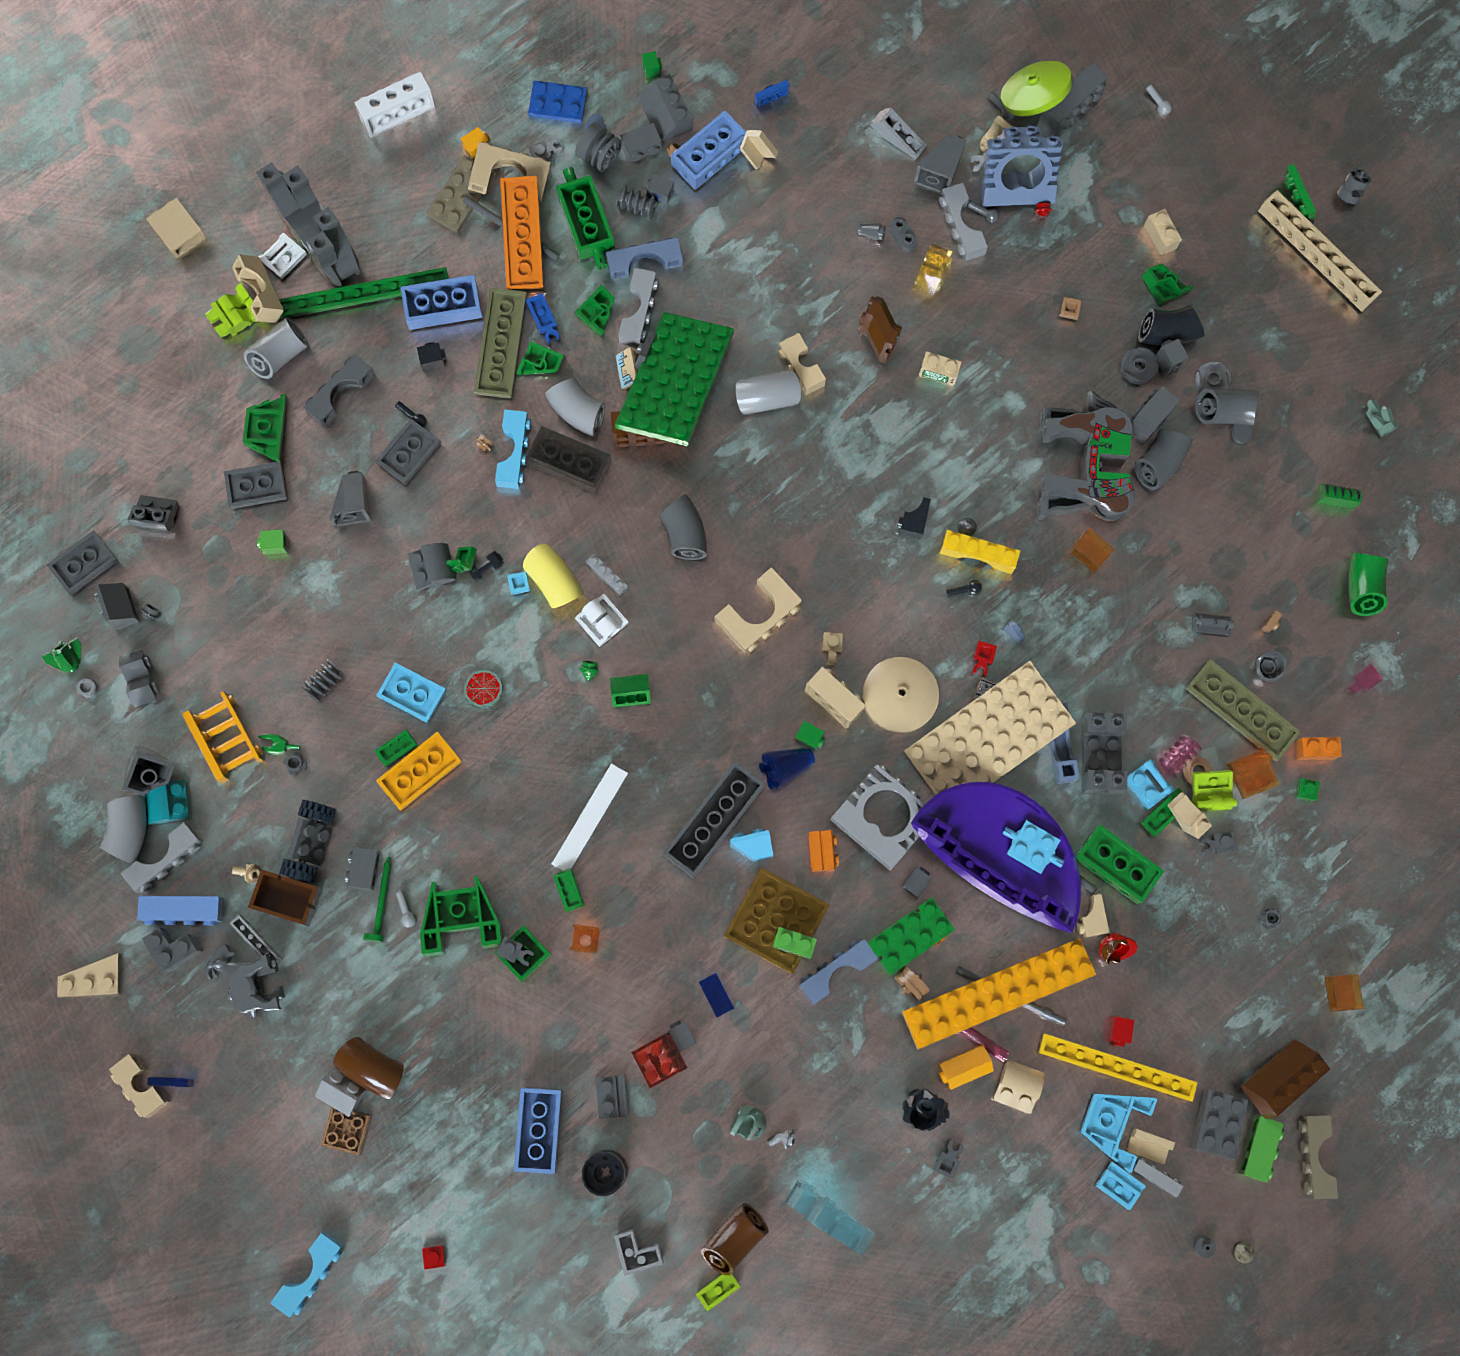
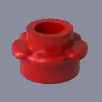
(1043, 209)

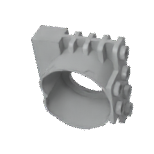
(851, 818)

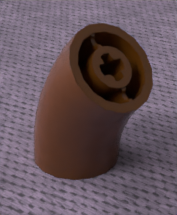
(369, 1067)
(734, 1239)

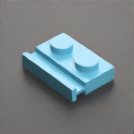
(1120, 1185)

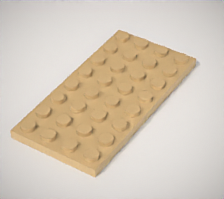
(992, 732)

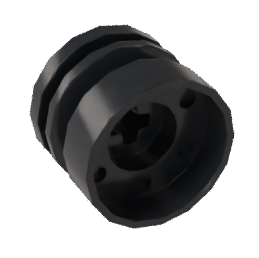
(593, 1174)

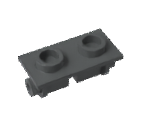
(1212, 624)

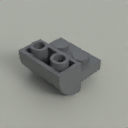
(153, 513)

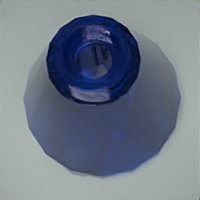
(784, 765)

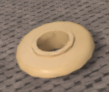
(1196, 761)

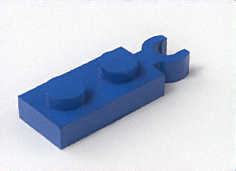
(542, 316)

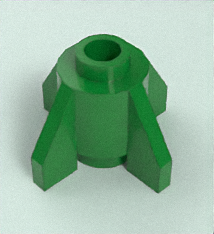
(65, 657)

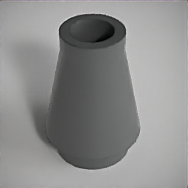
(872, 231)

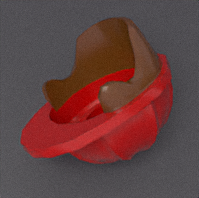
(1116, 947)

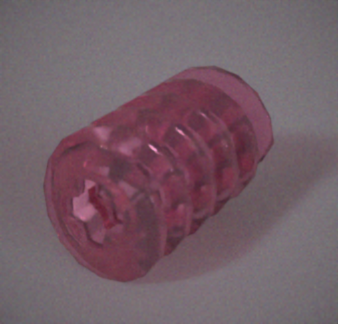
(1177, 754)

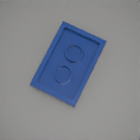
(557, 102)

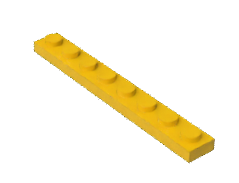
(1117, 1067)

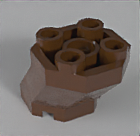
(879, 328)

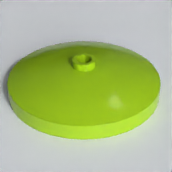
(1037, 88)

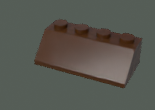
(1285, 1078)

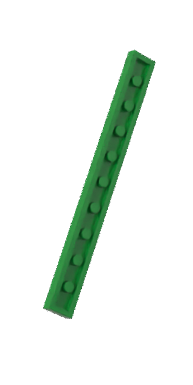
(356, 293)

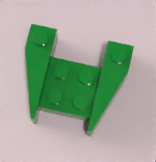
(457, 912)

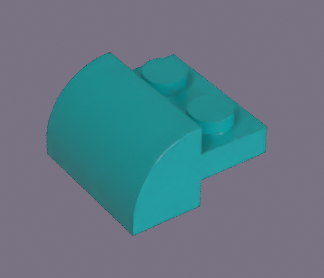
(167, 803)

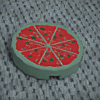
(483, 688)

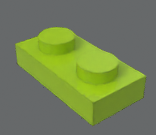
(717, 1290)

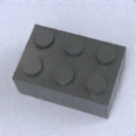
(1152, 414)
(1219, 1124)

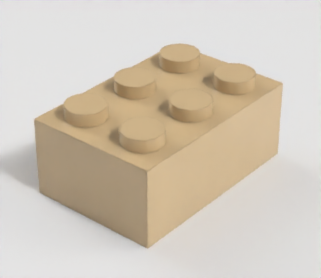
(835, 697)

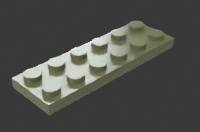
(500, 343)
(1243, 710)

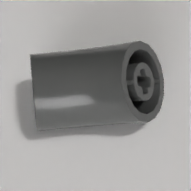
(1227, 406)
(1162, 458)
(685, 529)

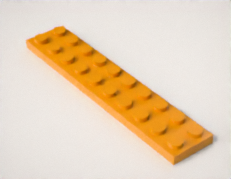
(998, 993)

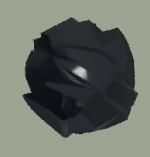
(924, 1110)

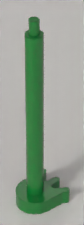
(376, 937)

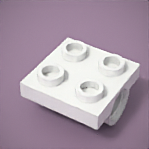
(601, 620)

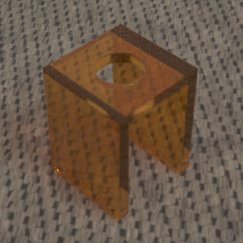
(1091, 550)
(579, 931)
(1344, 993)

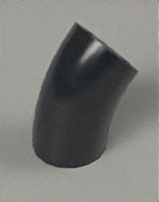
(1163, 325)

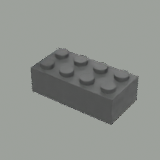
(1084, 91)

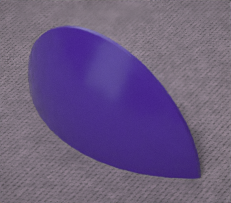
(966, 834)

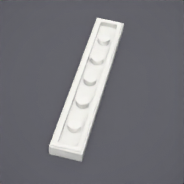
(590, 818)

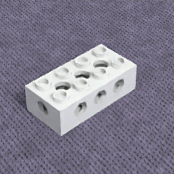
(397, 110)

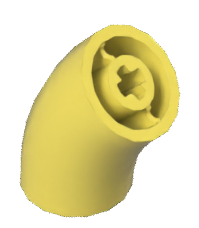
(552, 575)

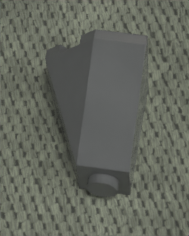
(351, 500)
(146, 771)

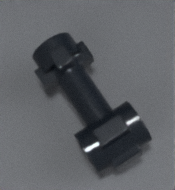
(493, 560)

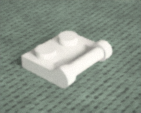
(286, 259)

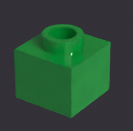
(651, 65)

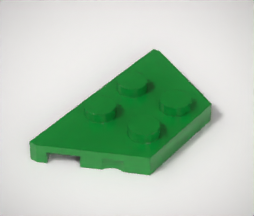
(265, 427)

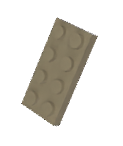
(448, 205)

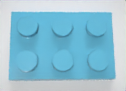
(411, 692)

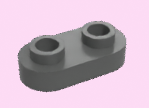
(903, 233)

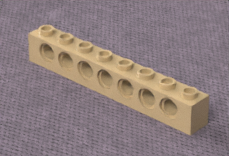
(1319, 251)

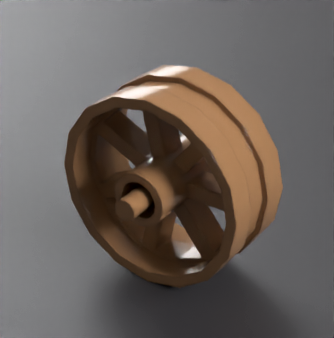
(911, 983)

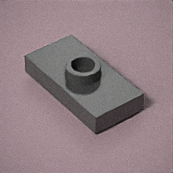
(644, 348)

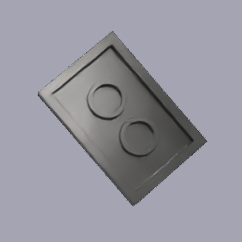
(408, 451)
(255, 485)
(82, 562)

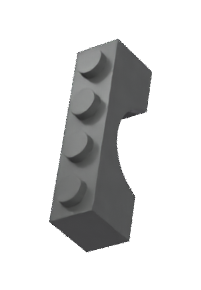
(353, 373)

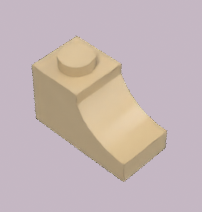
(994, 131)
(1189, 816)
(1095, 920)

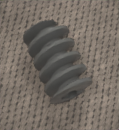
(636, 202)
(322, 680)

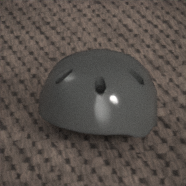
(1267, 666)

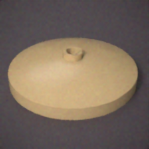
(895, 711)

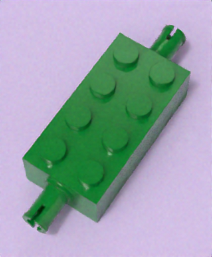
(585, 217)

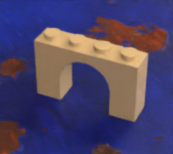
(491, 157)
(748, 635)

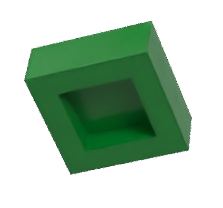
(1307, 789)

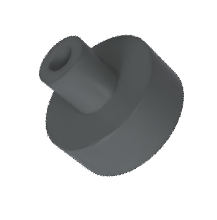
(1204, 1247)

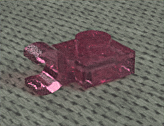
(1366, 679)

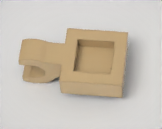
(832, 644)

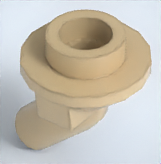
(250, 873)

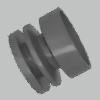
(598, 147)

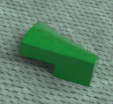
(1164, 284)
(596, 310)
(540, 360)

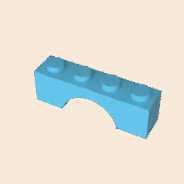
(509, 472)
(323, 1252)

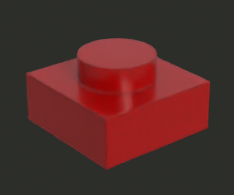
(433, 1257)

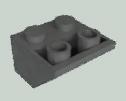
(116, 605)

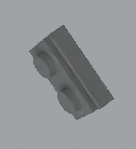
(611, 1097)

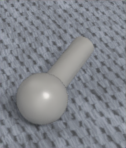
(1164, 107)
(408, 918)

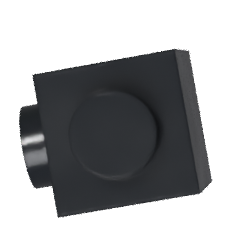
(431, 356)

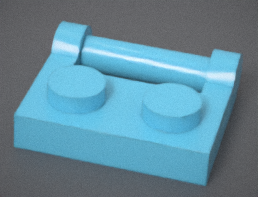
(1144, 788)

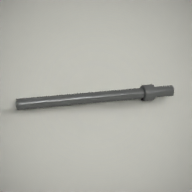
(495, 218)
(1045, 1013)

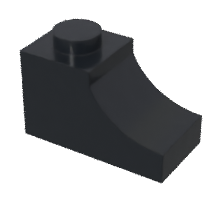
(913, 523)

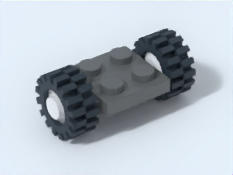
(308, 841)

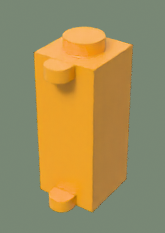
(966, 1067)

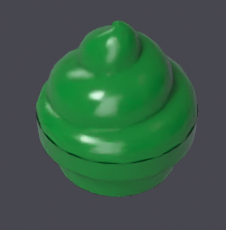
(589, 669)

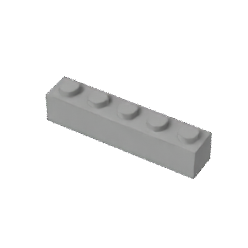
(254, 939)

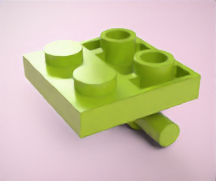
(1213, 790)

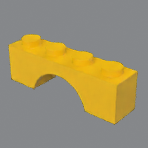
(996, 555)

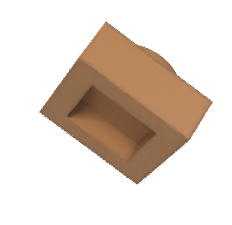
(1070, 308)
(1272, 622)

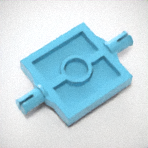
(1033, 847)

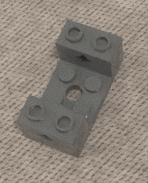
(1103, 733)

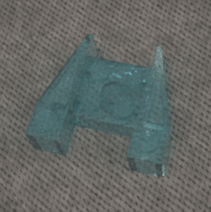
(829, 1218)

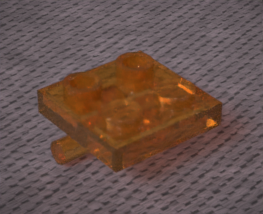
(1253, 774)

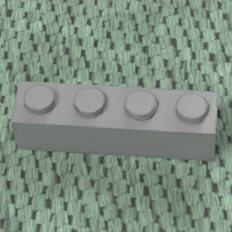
(606, 575)
(1156, 1177)

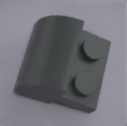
(430, 566)

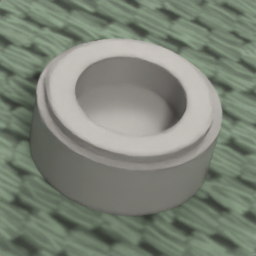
(87, 687)

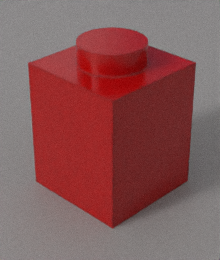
(1120, 1031)

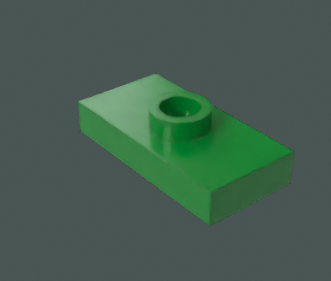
(396, 748)
(568, 890)

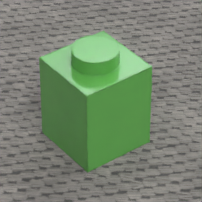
(272, 541)

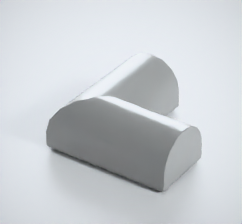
(632, 1257)

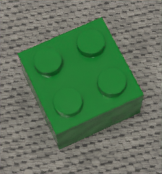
(530, 943)

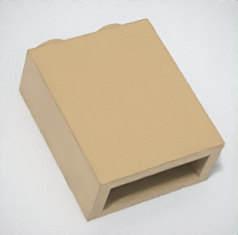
(176, 228)

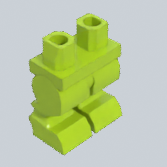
(230, 311)

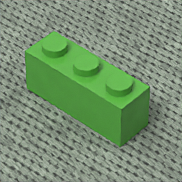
(1261, 1148)

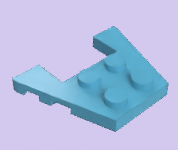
(1107, 1120)

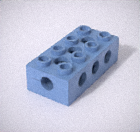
(708, 150)

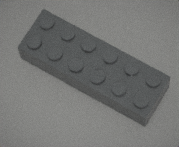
(714, 820)

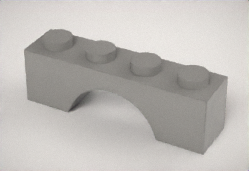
(970, 242)
(633, 328)
(181, 843)

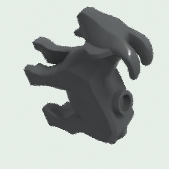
(244, 981)

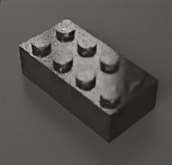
(568, 460)

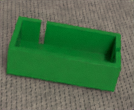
(911, 936)

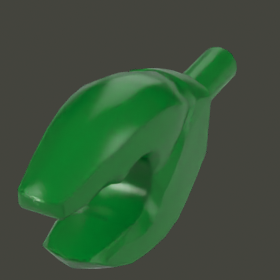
(279, 744)

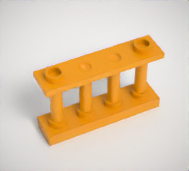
(203, 737)

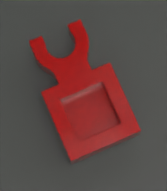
(984, 655)

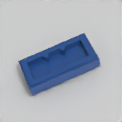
(771, 93)

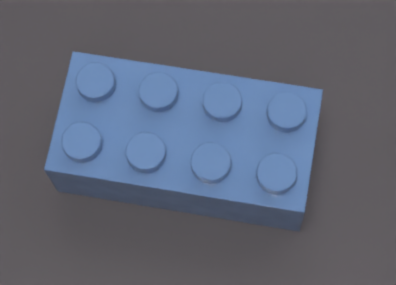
(441, 302)
(538, 1130)

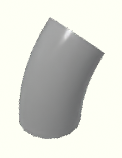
(275, 349)
(768, 392)
(576, 406)
(125, 827)

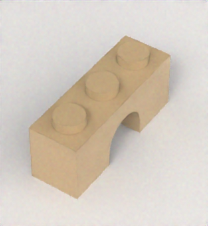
(809, 377)
(126, 1074)

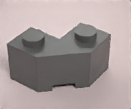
(139, 678)

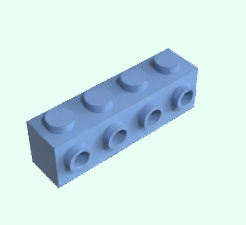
(180, 909)

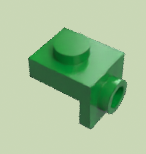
(464, 559)

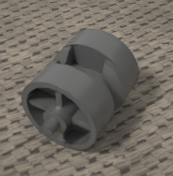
(1354, 186)

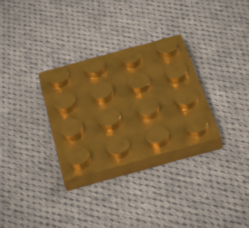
(771, 905)

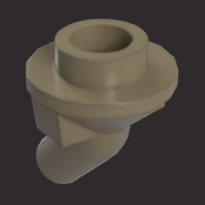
(1244, 1252)

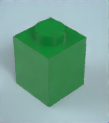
(810, 736)

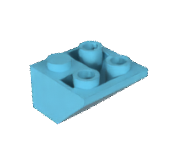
(753, 846)

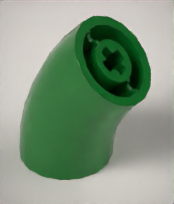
(1367, 584)

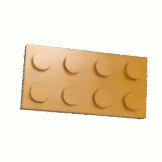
(419, 771)

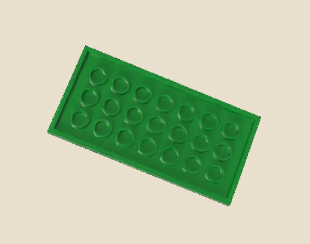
(675, 379)

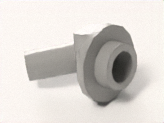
(788, 1139)

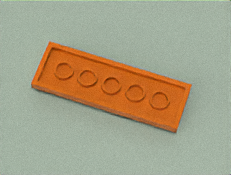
(522, 233)

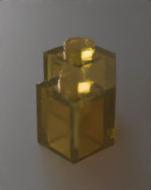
(932, 269)

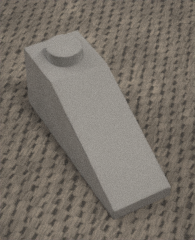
(898, 133)

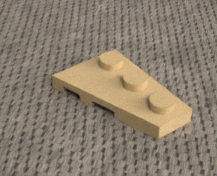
(94, 979)

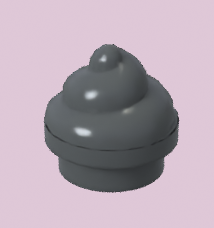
(967, 526)

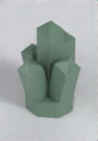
(1381, 418)

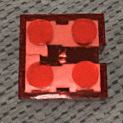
(659, 1060)

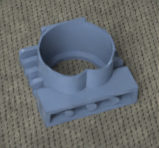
(1021, 188)

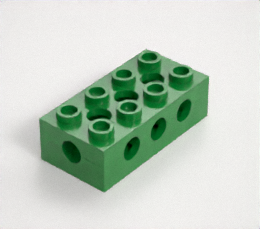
(1130, 859)

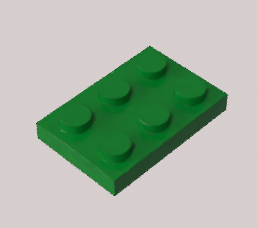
(1299, 193)

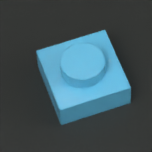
(518, 583)

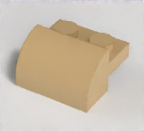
(1019, 1086)

